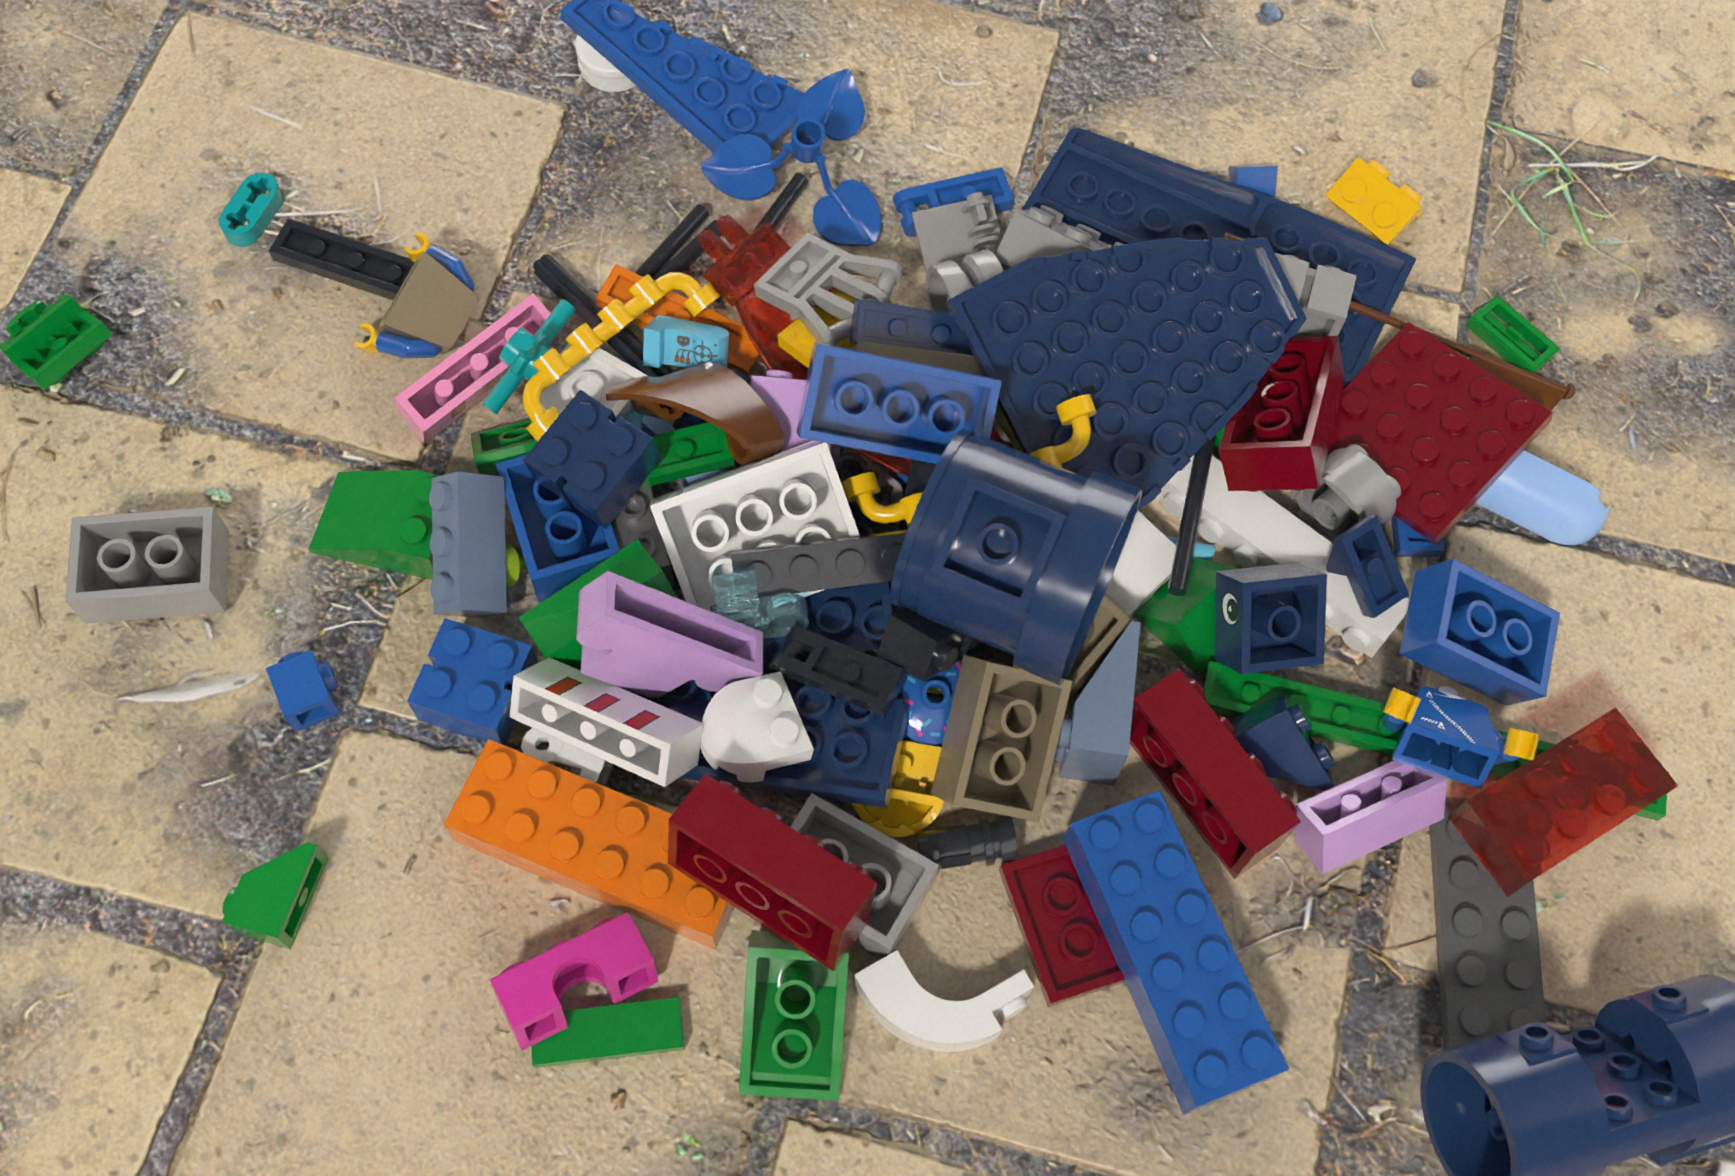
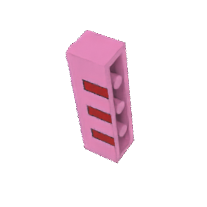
(466, 374)

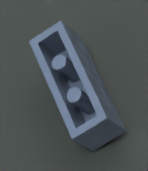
(468, 545)

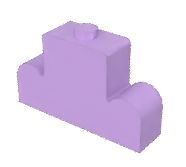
(660, 642)

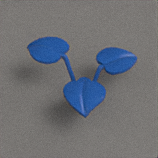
(829, 108)

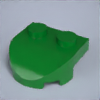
(52, 339)

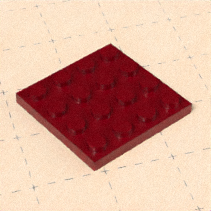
(1435, 427)

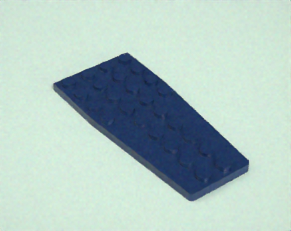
(1148, 198)

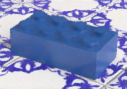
(892, 403)

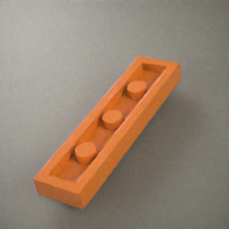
(741, 351)

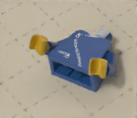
(1451, 735)

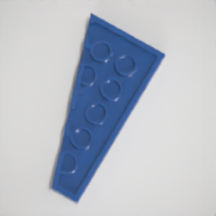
(688, 78)

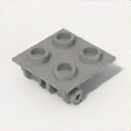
(958, 230)

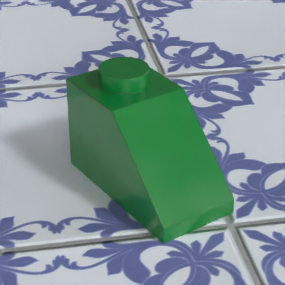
(275, 896)

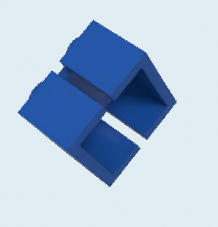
(469, 682)

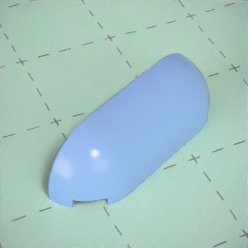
(1547, 501)

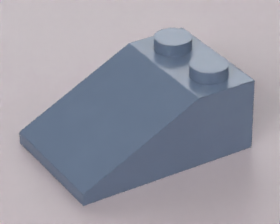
(1098, 732)

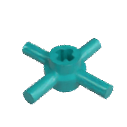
(523, 351)

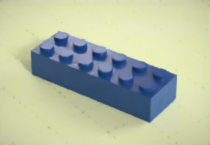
(1173, 952)

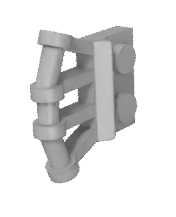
(811, 270)

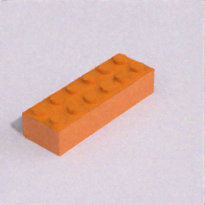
(582, 840)

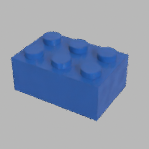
(553, 534)
(1480, 633)

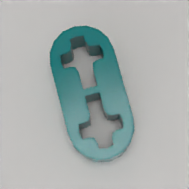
(256, 211)

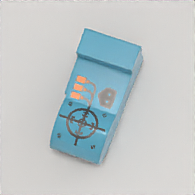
(683, 343)

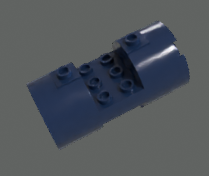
(1637, 1083)

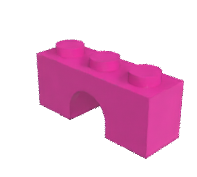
(607, 955)

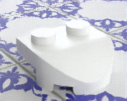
(754, 728)

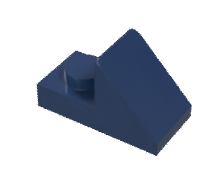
(1369, 565)

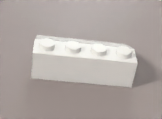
(755, 506)

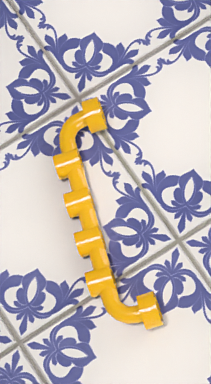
(586, 340)
(1072, 411)

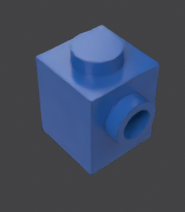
(304, 689)

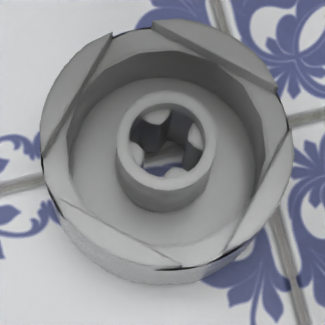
(1347, 494)

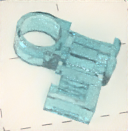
(769, 614)

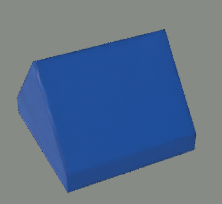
(1255, 177)

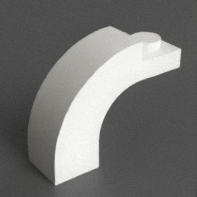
(934, 1022)

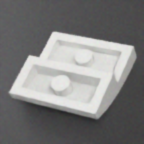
(1142, 565)

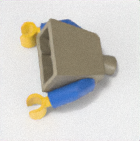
(429, 307)

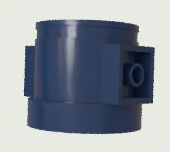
(1013, 551)

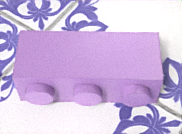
(1368, 813)

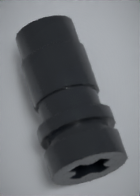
(970, 843)

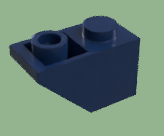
(1282, 743)

